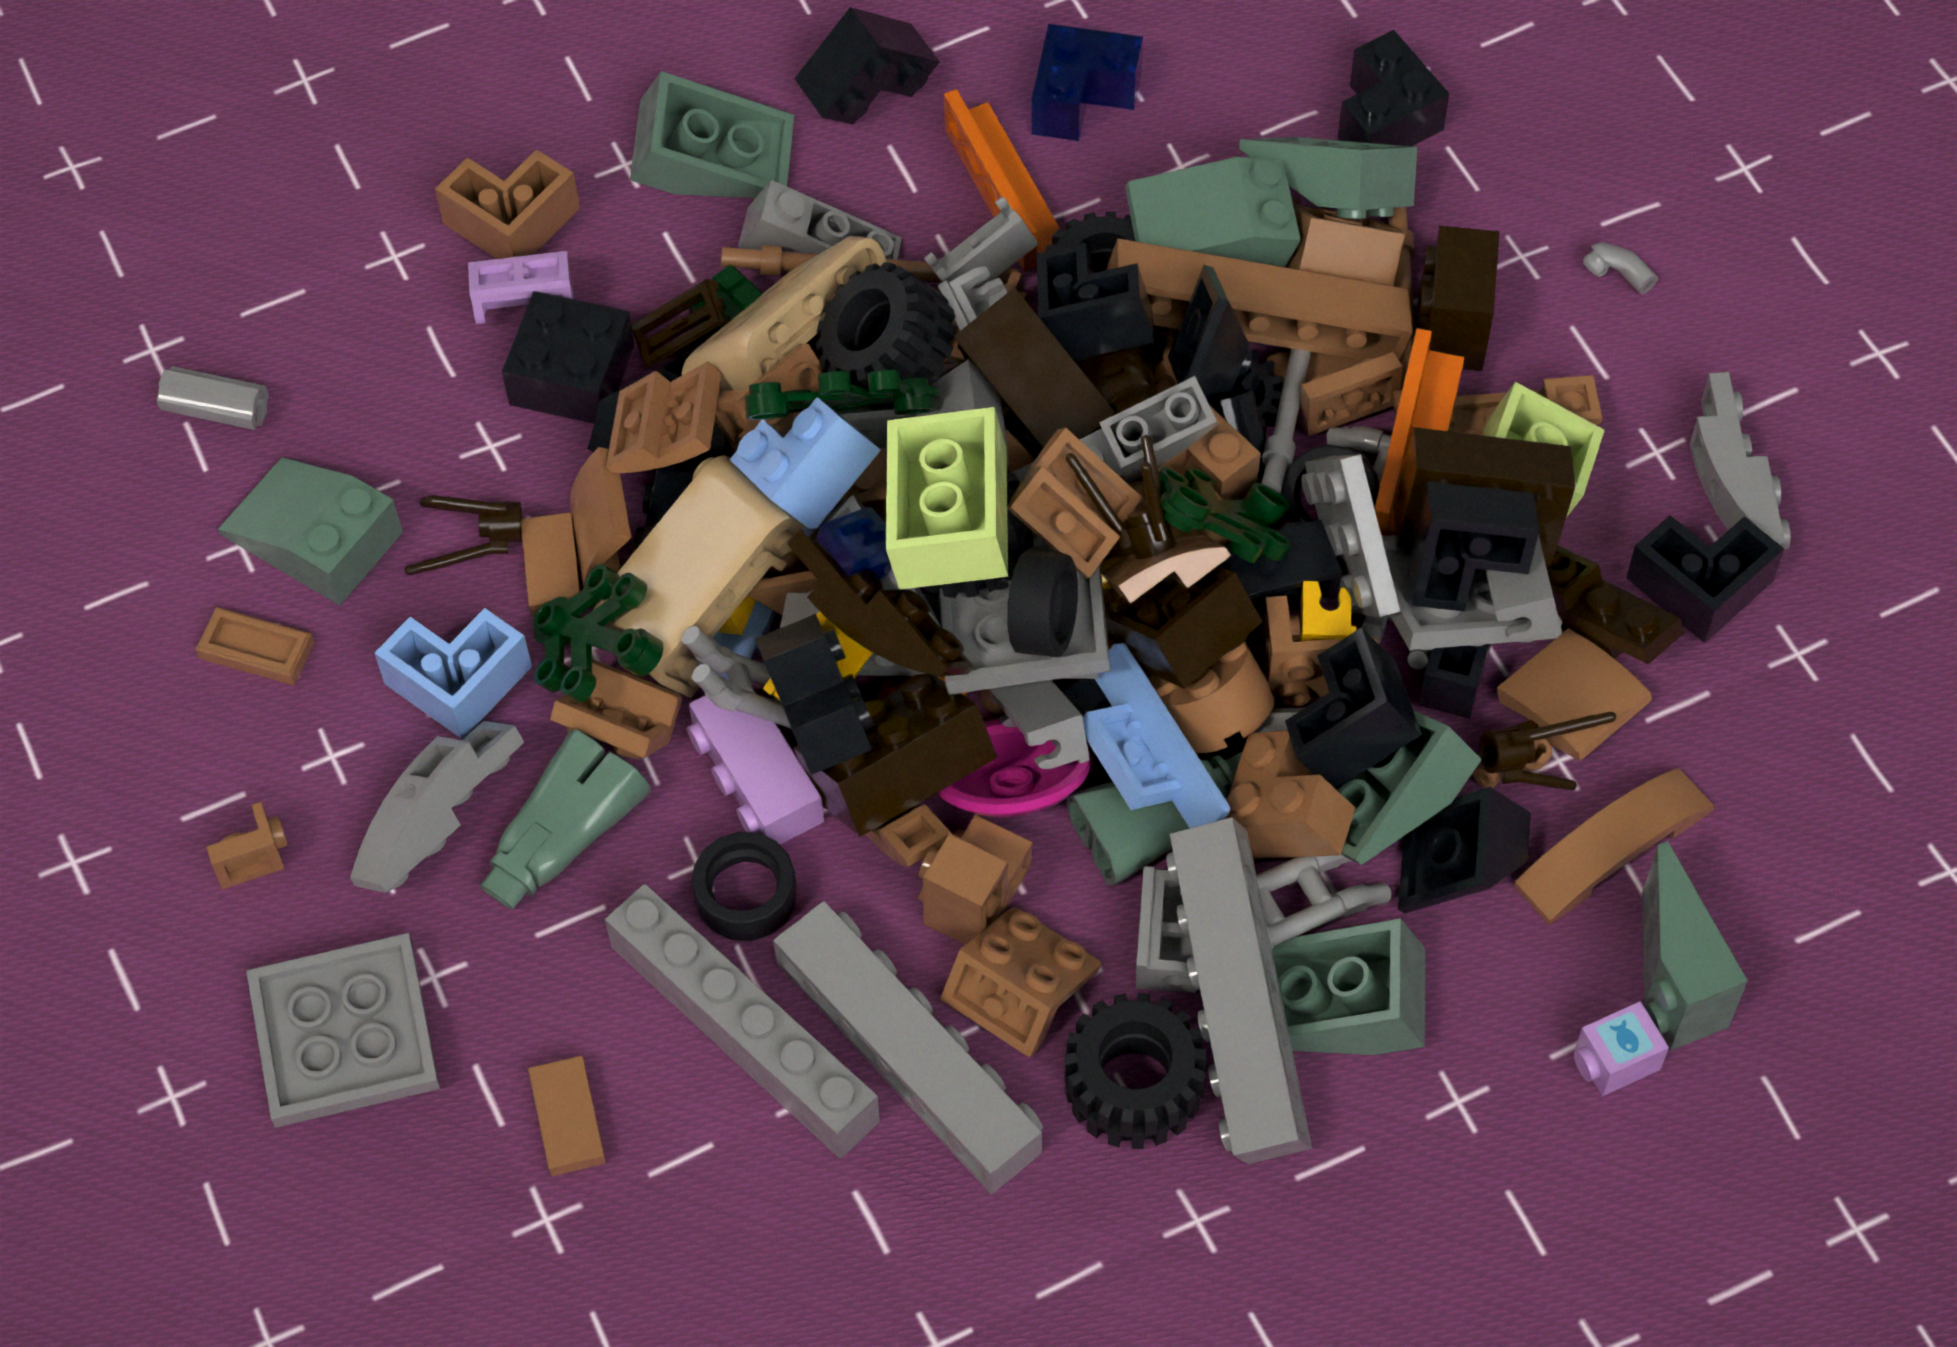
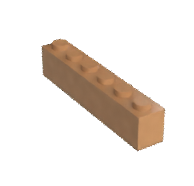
(1278, 302)

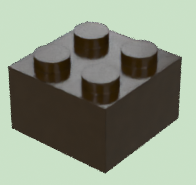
(1459, 292)

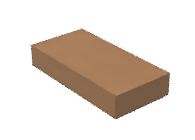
(549, 558)
(255, 646)
(566, 1116)

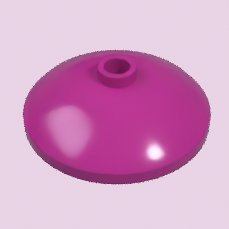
(1013, 781)

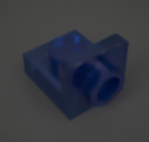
(857, 542)

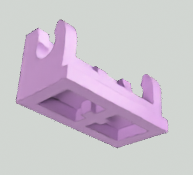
(513, 280)

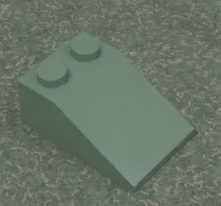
(708, 141)
(1344, 174)
(1218, 209)
(315, 526)
(1406, 788)
(1687, 965)
(1354, 989)

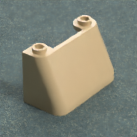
(783, 315)
(703, 563)

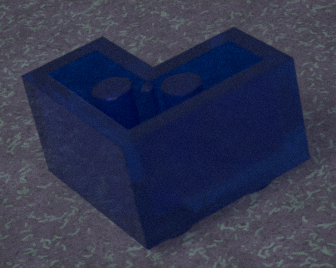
(1081, 70)

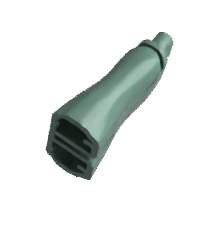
(567, 811)
(1128, 838)

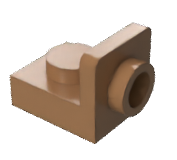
(250, 854)

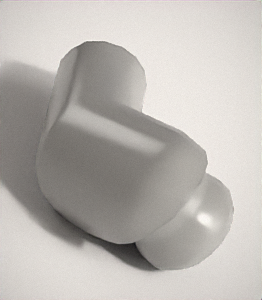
(1624, 261)

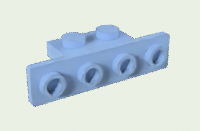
(1146, 748)

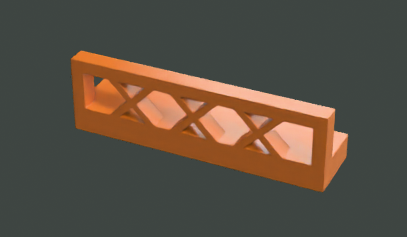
(998, 169)
(1424, 403)

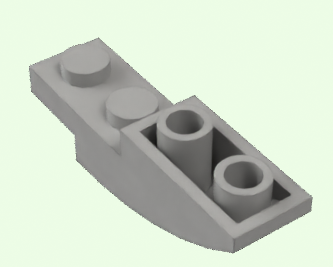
(1171, 420)
(1725, 465)
(418, 808)

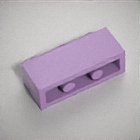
(757, 769)

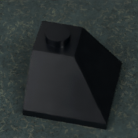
(1210, 339)
(1463, 849)

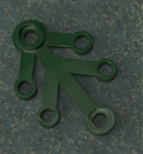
(835, 389)
(1192, 503)
(560, 623)

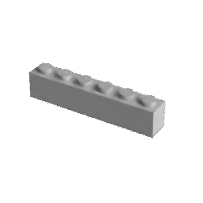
(1238, 992)
(743, 1021)
(909, 1047)

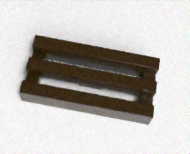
(714, 308)

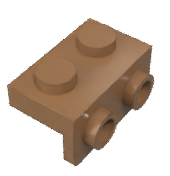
(622, 712)

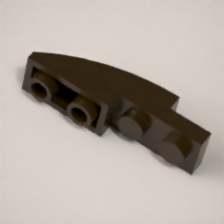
(1607, 613)
(883, 621)

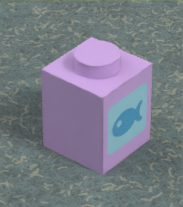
(1620, 1049)

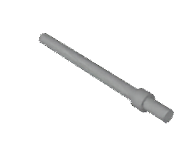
(1280, 447)

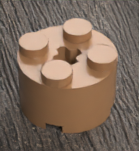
(1224, 702)

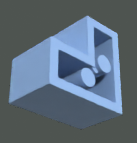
(808, 466)
(459, 679)

